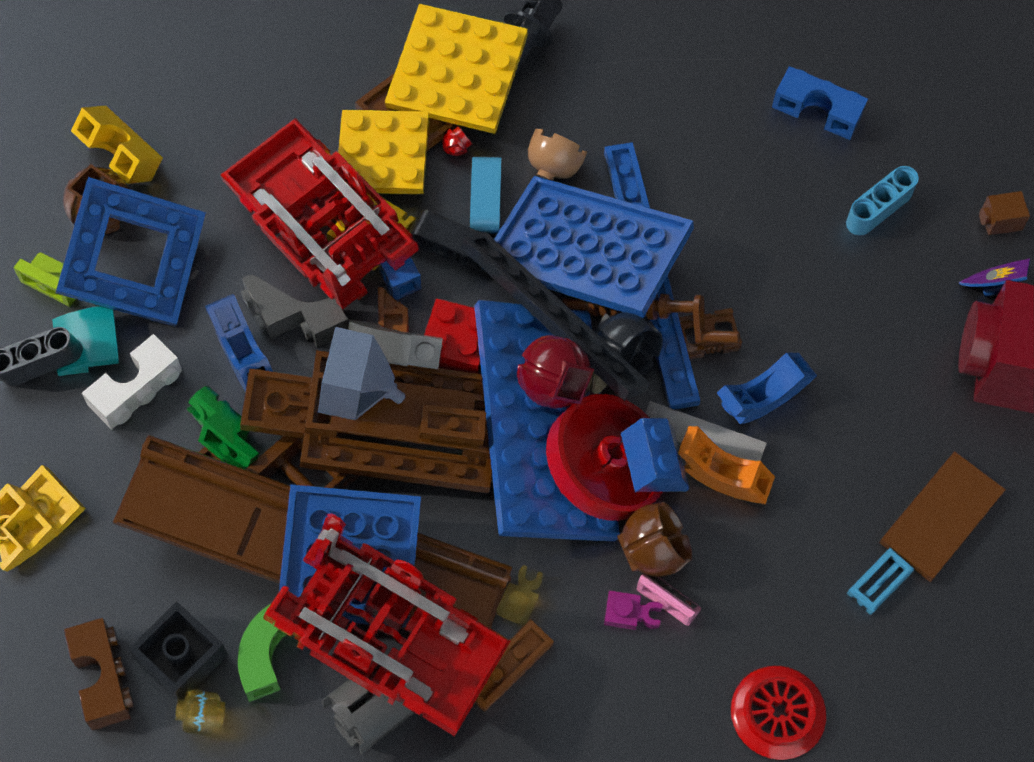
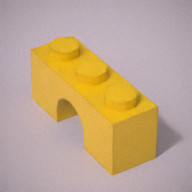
(105, 130)

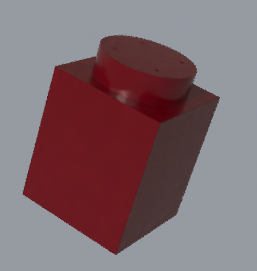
(1000, 348)

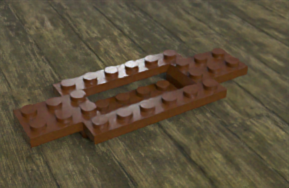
(289, 408)

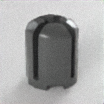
(363, 715)

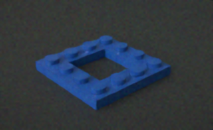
(78, 272)

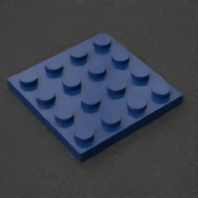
(372, 518)

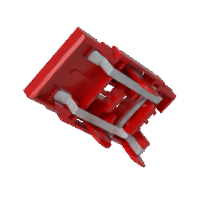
(291, 173)
(440, 662)

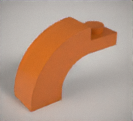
(723, 471)

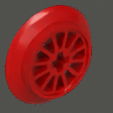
(767, 744)

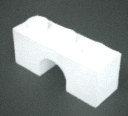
(116, 400)

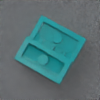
(97, 334)

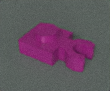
(625, 610)

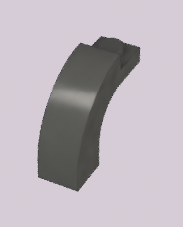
(403, 347)

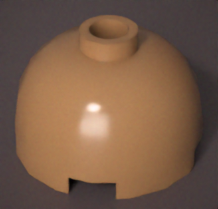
(554, 156)

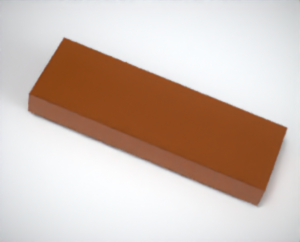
(519, 656)

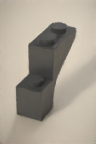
(281, 313)

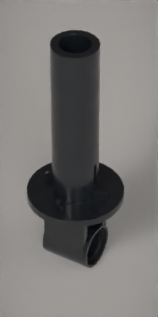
(537, 18)

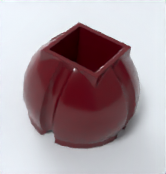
(545, 373)

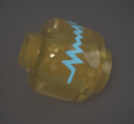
(200, 712)

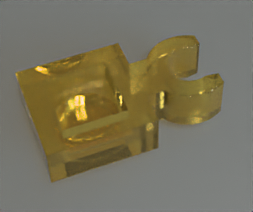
(519, 600)

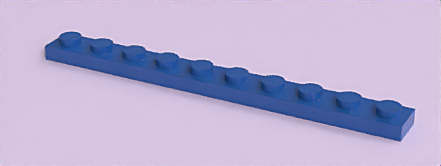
(674, 358)

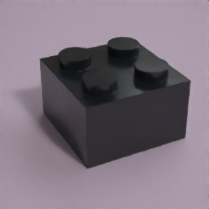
(178, 651)

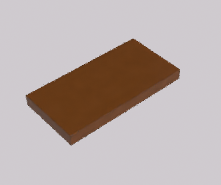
(942, 516)

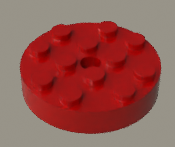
(580, 446)

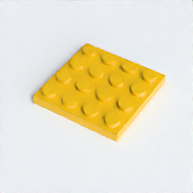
(457, 68)

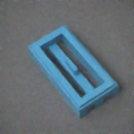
(863, 599)

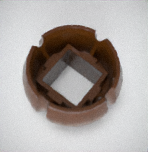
(75, 187)
(655, 541)

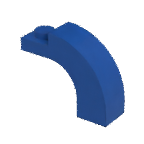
(236, 338)
(767, 390)

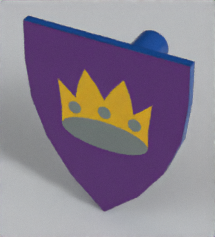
(994, 278)

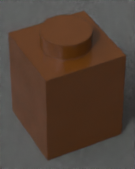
(1004, 213)

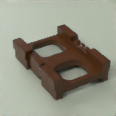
(698, 350)

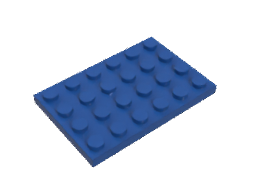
(593, 244)

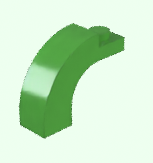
(256, 657)

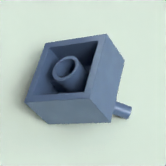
(356, 376)

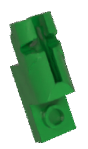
(221, 429)

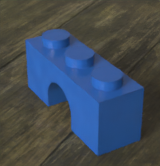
(802, 90)

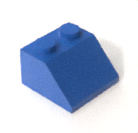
(654, 456)

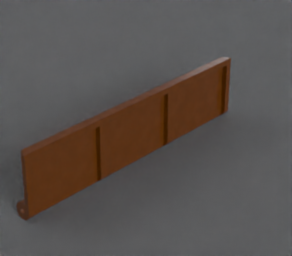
(244, 518)

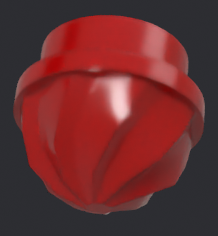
(455, 142)

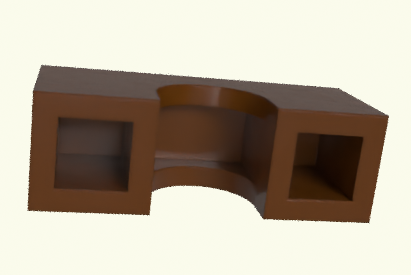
(107, 699)

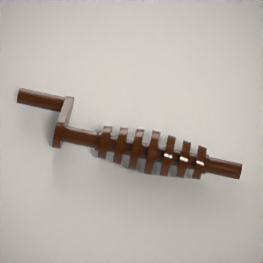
(666, 306)

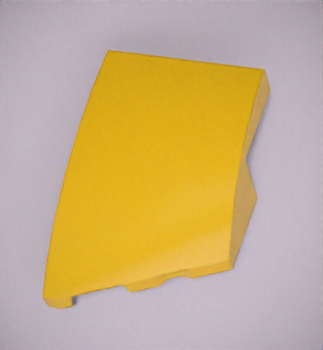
(34, 516)

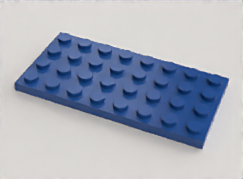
(518, 430)

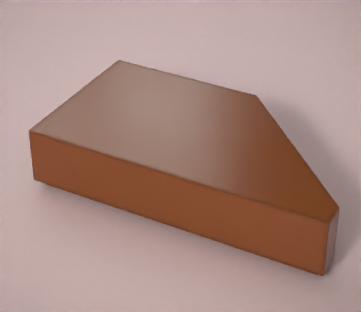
(392, 313)

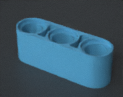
(887, 190)
(485, 194)

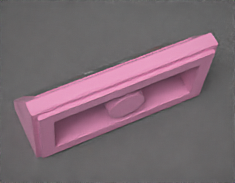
(671, 599)

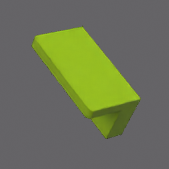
(42, 276)

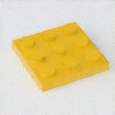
(386, 148)

